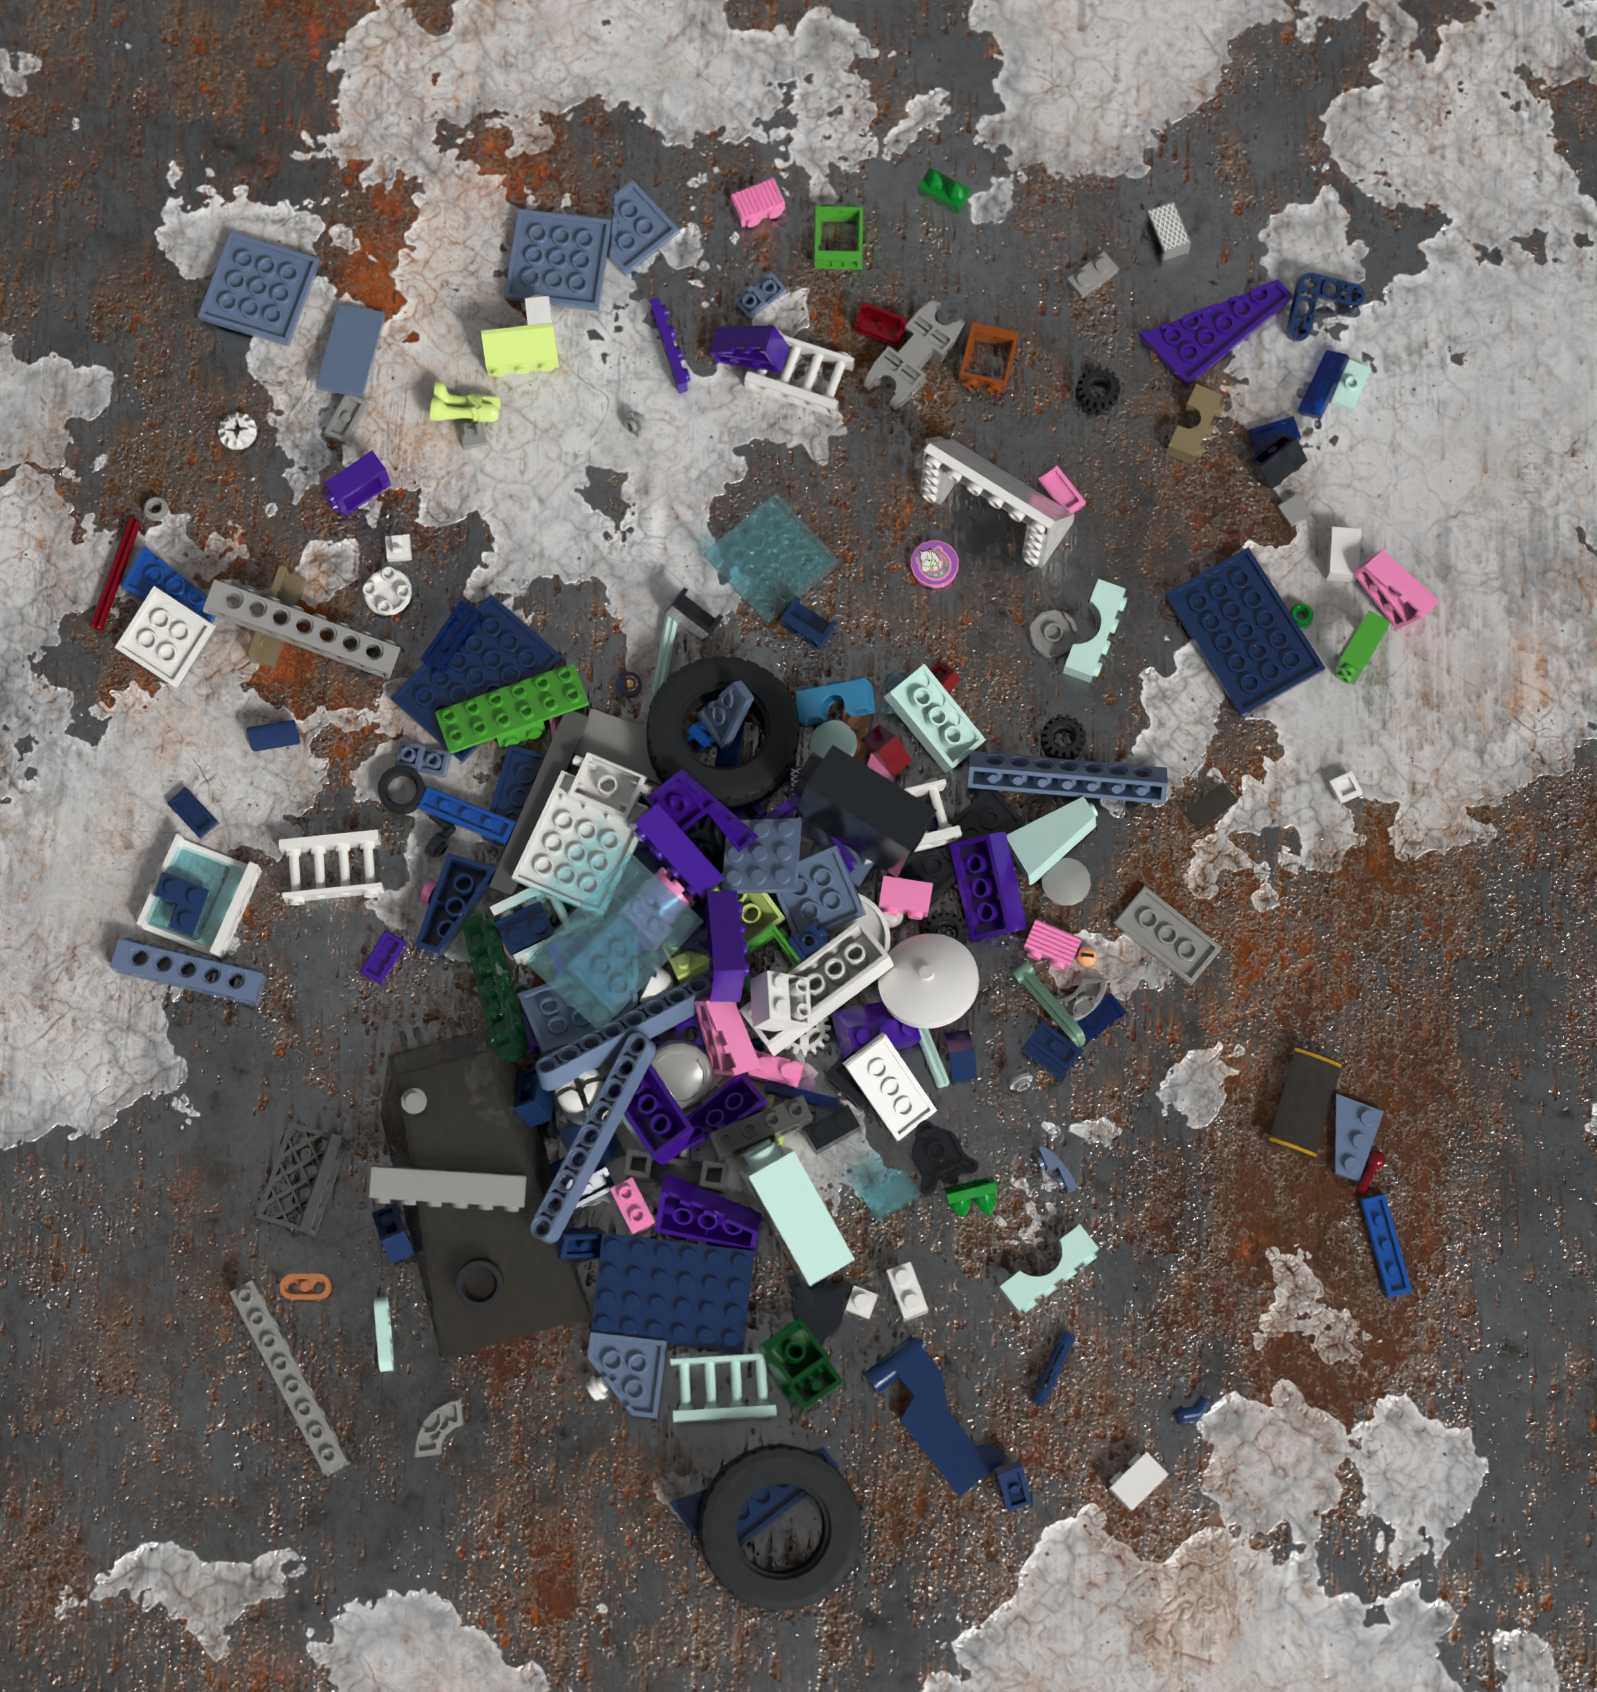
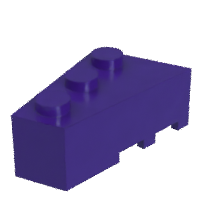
(750, 347)

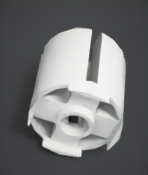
(570, 1095)

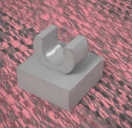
(473, 435)

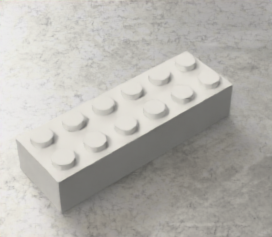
(834, 977)

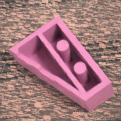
(1394, 589)
(725, 1038)

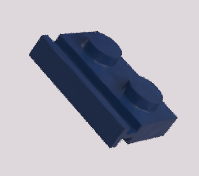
(525, 928)
(1051, 1051)

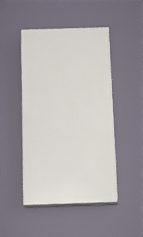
(889, 1086)

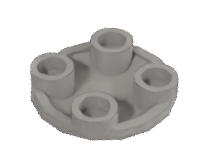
(1066, 882)

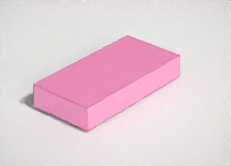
(1061, 490)

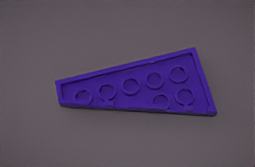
(1207, 335)

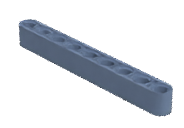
(607, 1042)
(593, 1151)

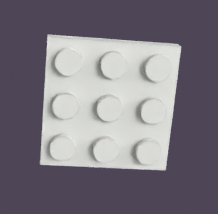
(165, 636)

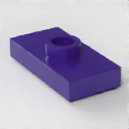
(383, 957)

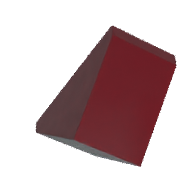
(887, 749)

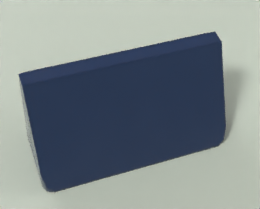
(273, 735)
(731, 756)
(580, 1243)

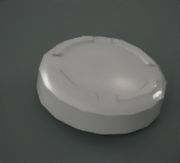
(684, 1071)

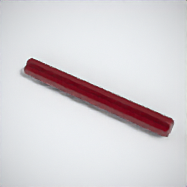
(115, 574)

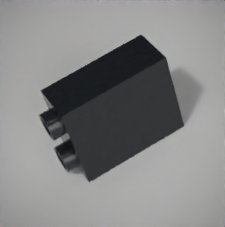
(862, 809)

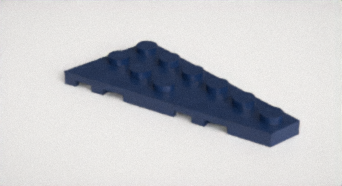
(756, 1512)

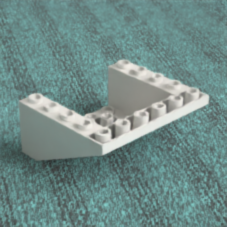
(951, 462)

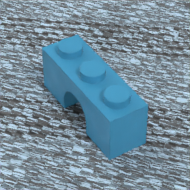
(815, 701)

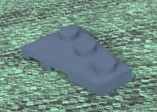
(727, 713)
(1354, 1135)

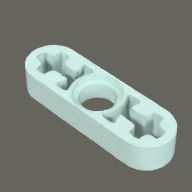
(383, 1334)

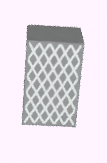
(1169, 230)

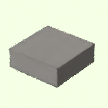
(1294, 510)

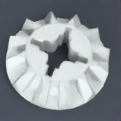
(245, 437)

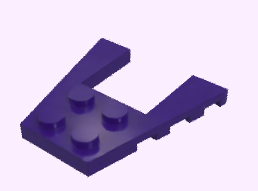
(688, 801)

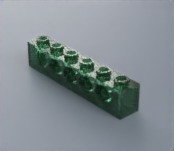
(495, 987)

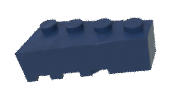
(453, 901)

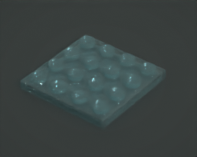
(771, 558)

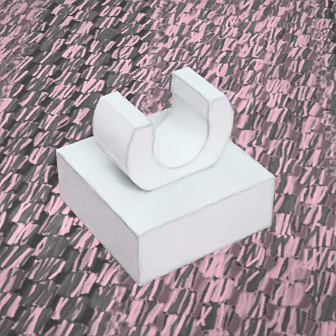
(398, 548)

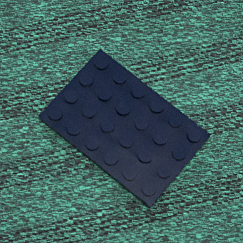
(1244, 632)
(491, 657)
(673, 1292)

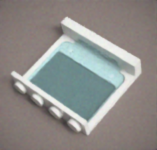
(229, 889)

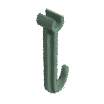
(1025, 975)

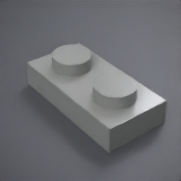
(1092, 275)
(346, 419)

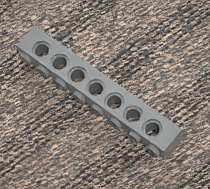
(288, 632)
(290, 1377)

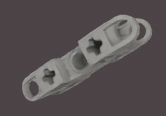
(925, 340)

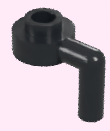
(437, 844)

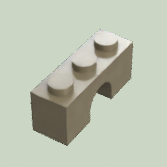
(1203, 406)

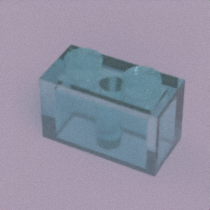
(889, 1194)

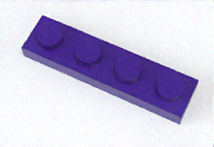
(673, 353)

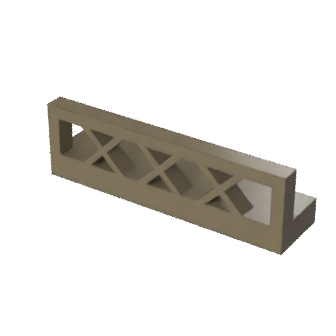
(288, 589)

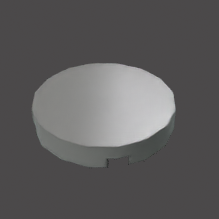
(1053, 633)

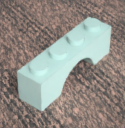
(1084, 657)
(1023, 1289)

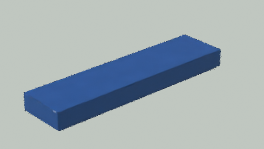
(466, 815)
(1385, 1246)

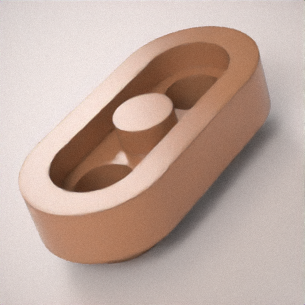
(306, 1286)

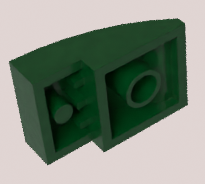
(800, 1365)

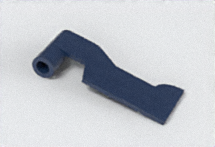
(929, 1418)

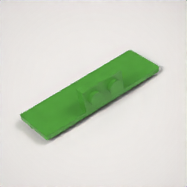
(512, 711)

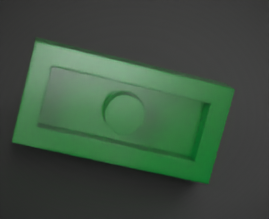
(944, 189)
(981, 1190)

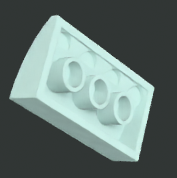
(934, 718)

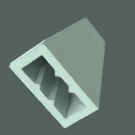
(1049, 838)

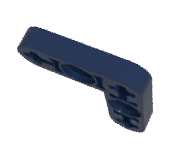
(1318, 292)

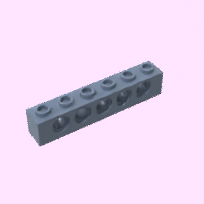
(125, 963)

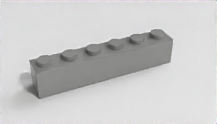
(448, 1187)

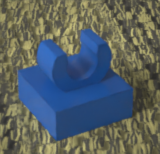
(702, 735)

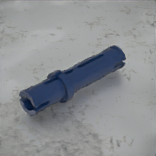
(1040, 1396)

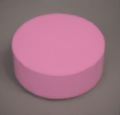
(427, 892)

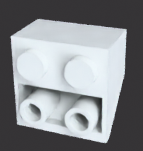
(780, 1001)

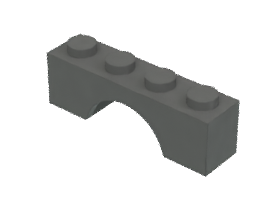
(703, 1173)

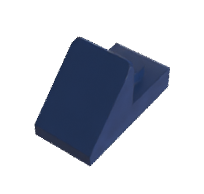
(1013, 1485)

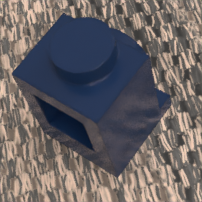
(800, 945)

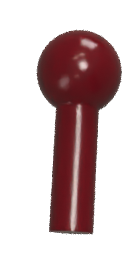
(1375, 1161)

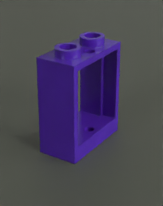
(357, 484)

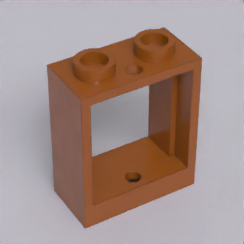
(993, 336)

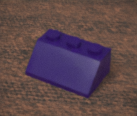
(863, 1023)

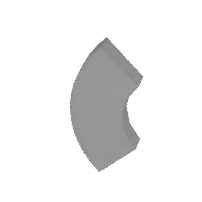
(1084, 998)
(436, 1428)

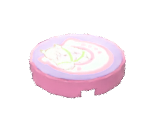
(934, 564)

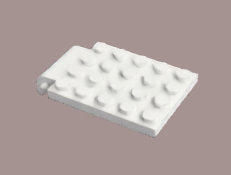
(583, 830)

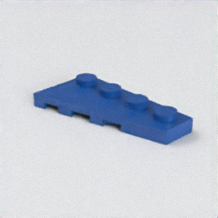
(152, 571)

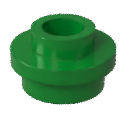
(1304, 609)

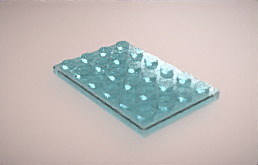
(614, 942)

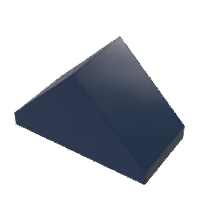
(961, 1056)

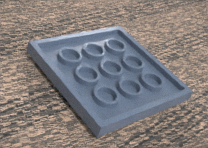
(558, 259)
(259, 289)

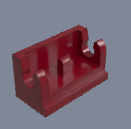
(880, 325)

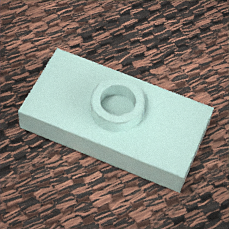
(1350, 385)

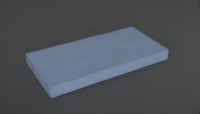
(350, 350)

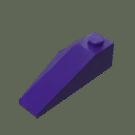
(726, 1106)

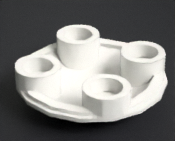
(387, 591)

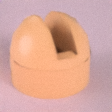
(1086, 961)

